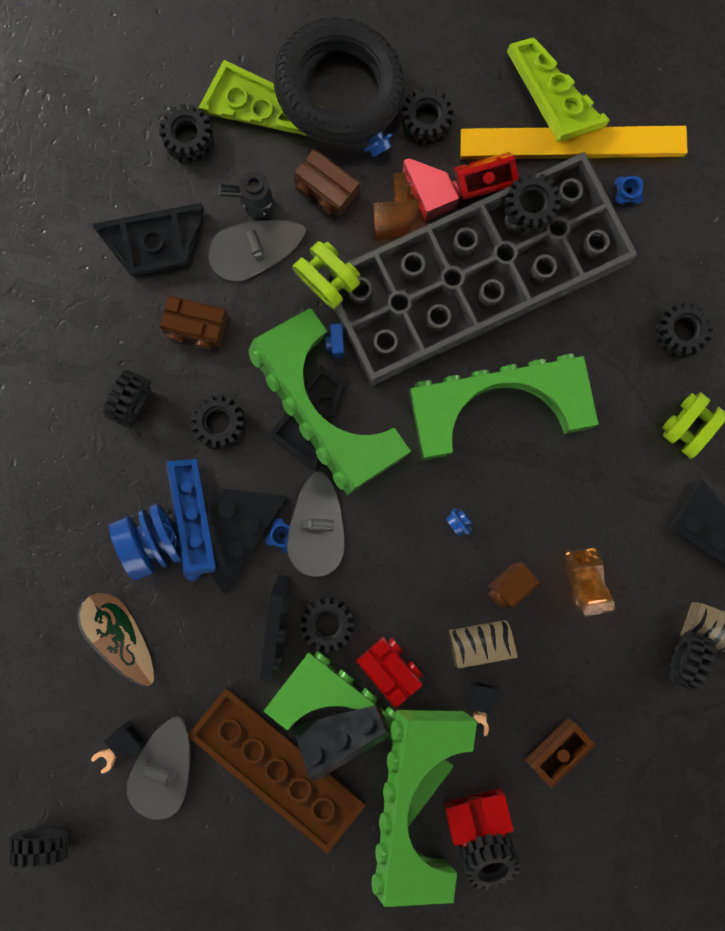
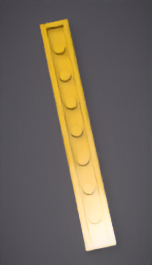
(601, 143)

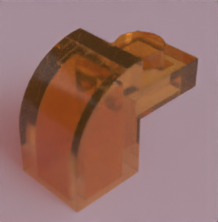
(398, 216)
(587, 582)

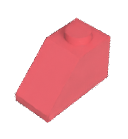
(432, 188)

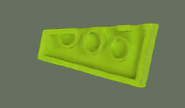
(553, 92)
(245, 98)

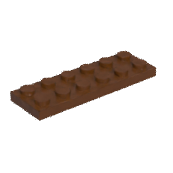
(275, 770)

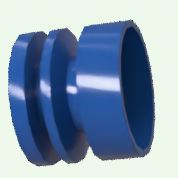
(141, 544)

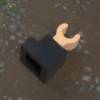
(480, 700)
(122, 740)

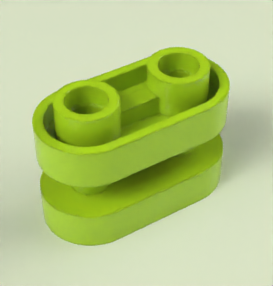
(344, 275)
(677, 426)

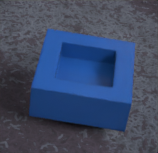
(334, 341)

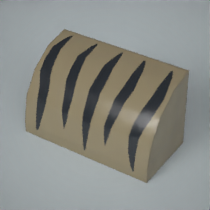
(706, 622)
(482, 644)

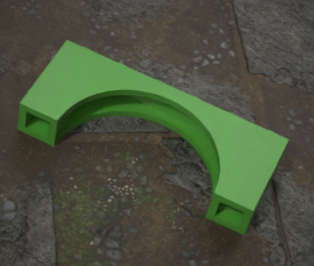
(559, 384)
(349, 456)
(318, 686)
(418, 745)

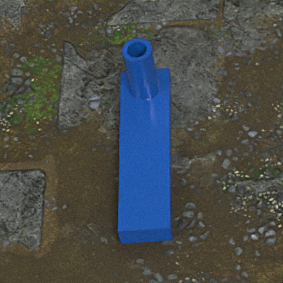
(190, 518)

